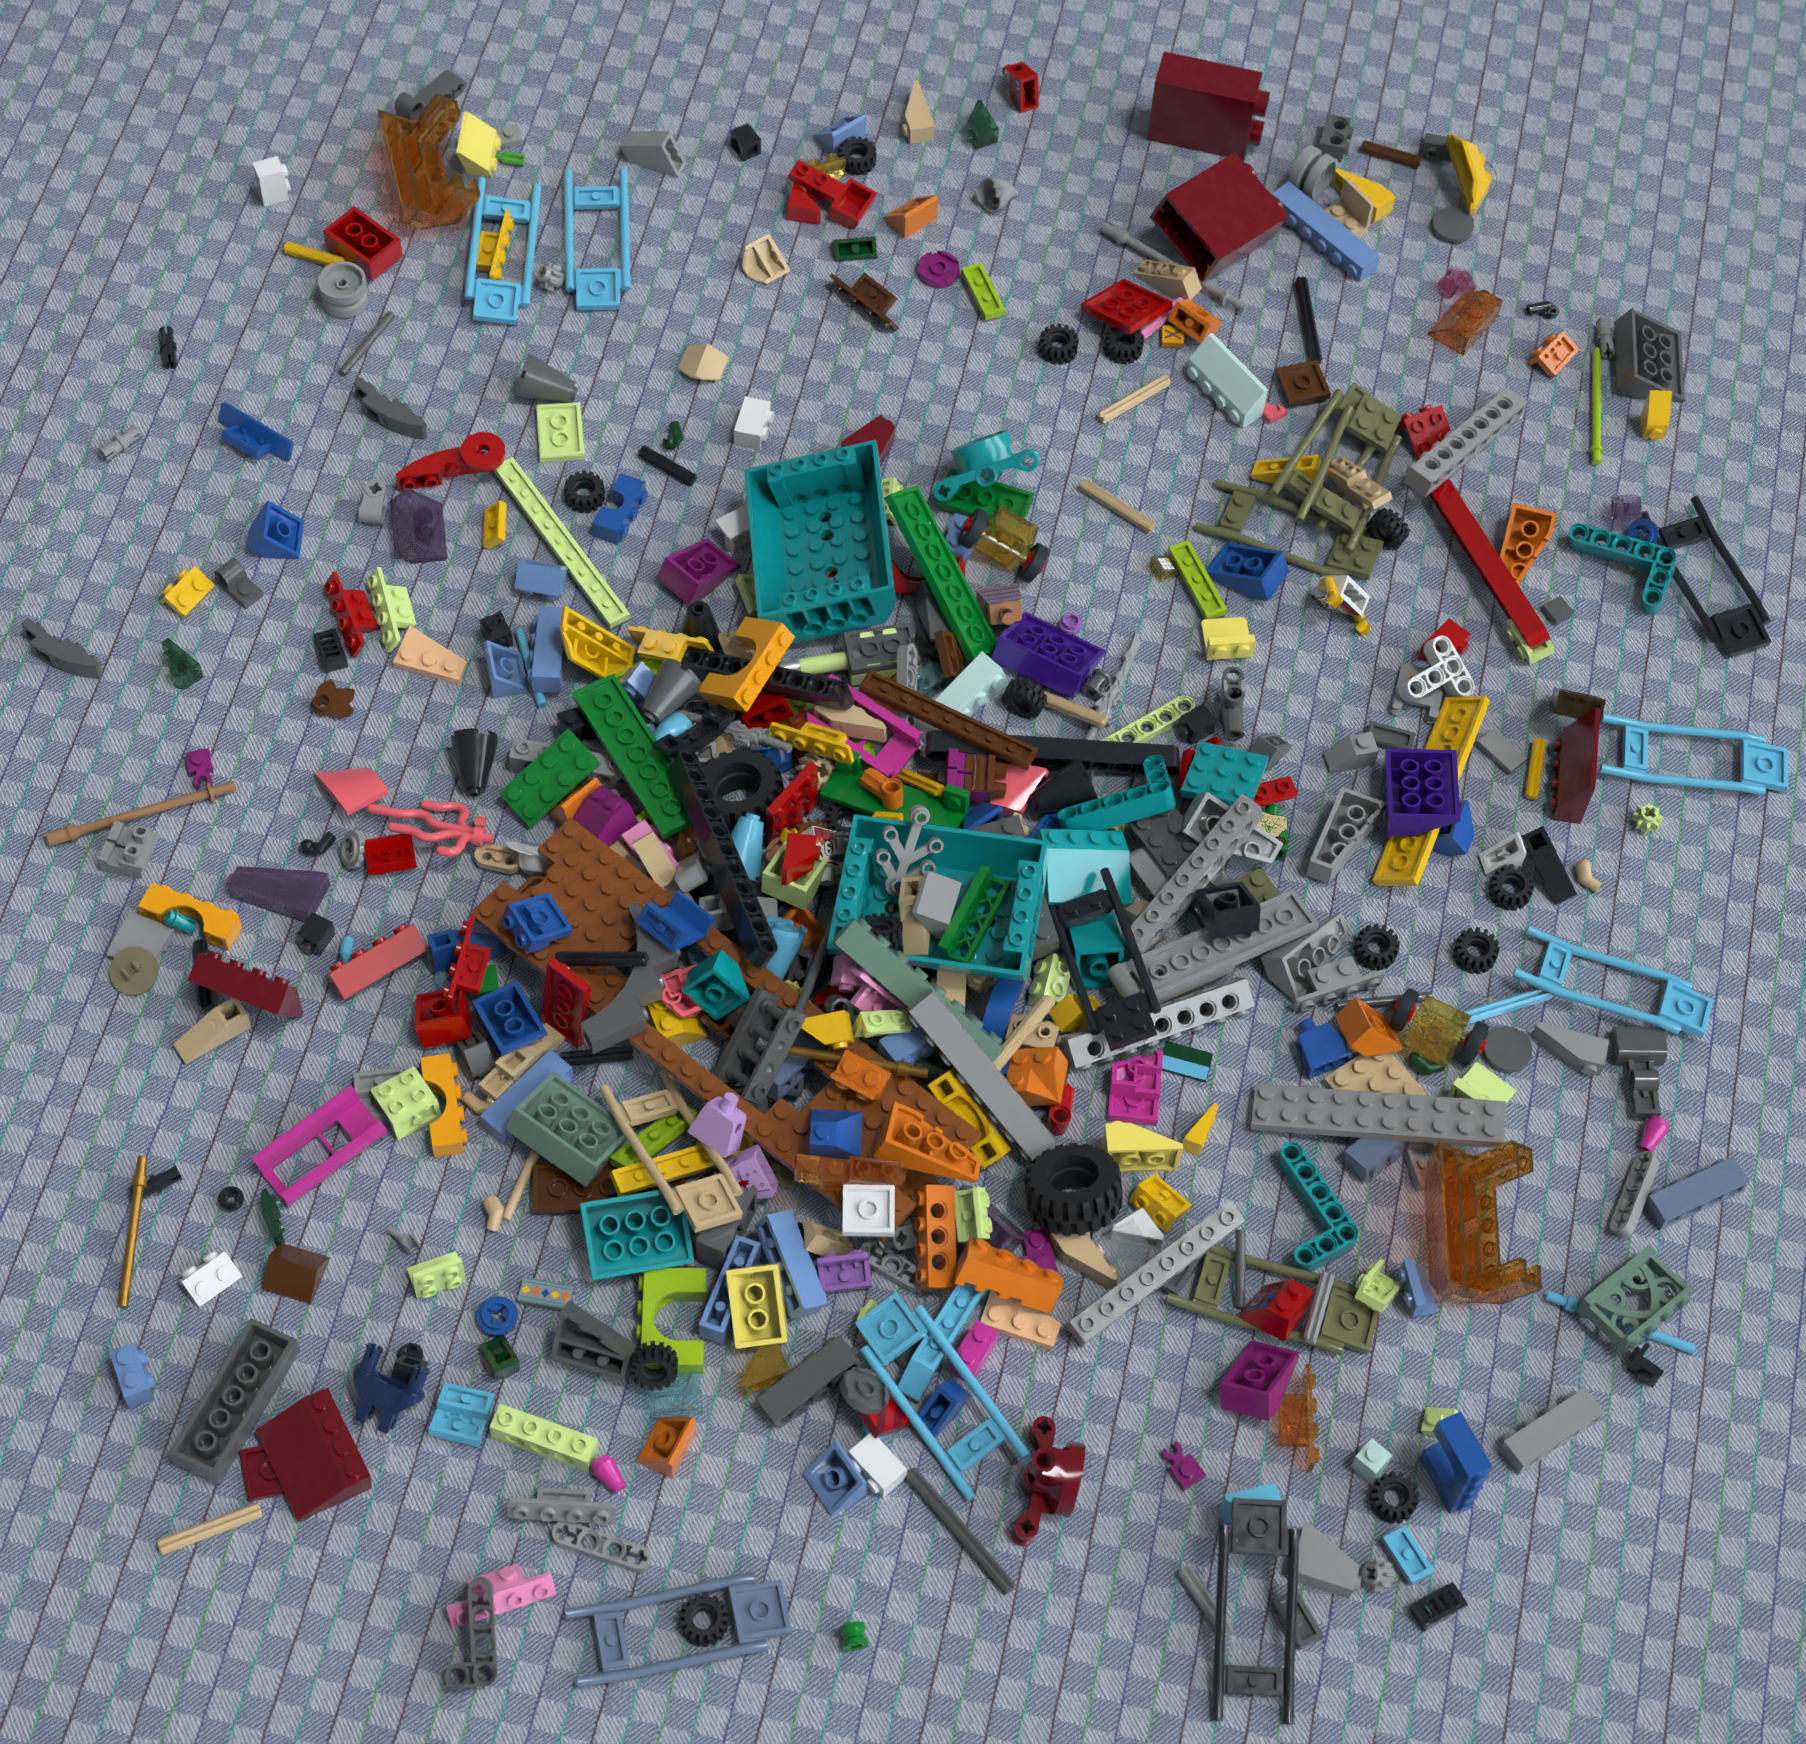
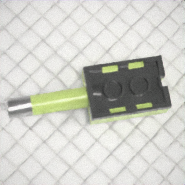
(863, 651)

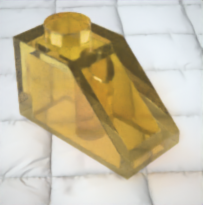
(764, 1369)

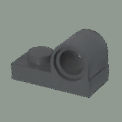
(234, 581)

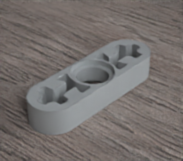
(892, 1276)

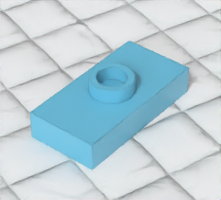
(1407, 1555)

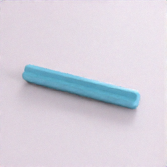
(1507, 1004)

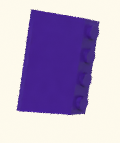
(1047, 655)
(1420, 790)

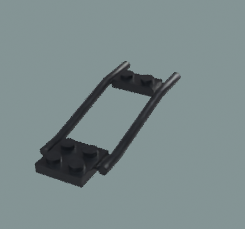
(1739, 628)
(1124, 1019)
(1256, 1529)

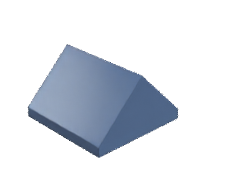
(835, 134)
(505, 670)
(836, 1479)

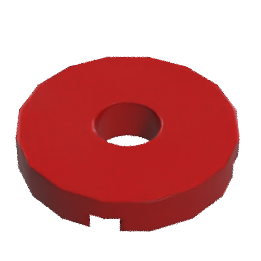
(483, 441)

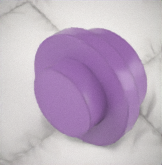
(1070, 623)

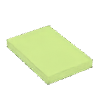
(560, 432)

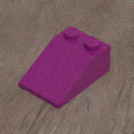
(696, 570)
(605, 815)
(1258, 1380)

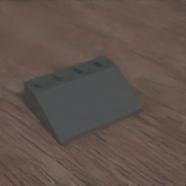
(1648, 356)

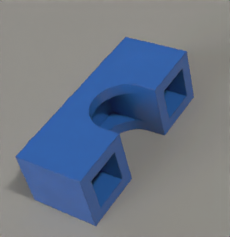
(614, 523)

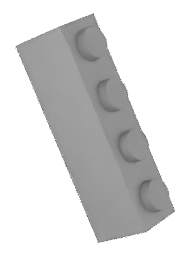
(1550, 1430)

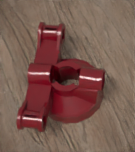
(1055, 1483)

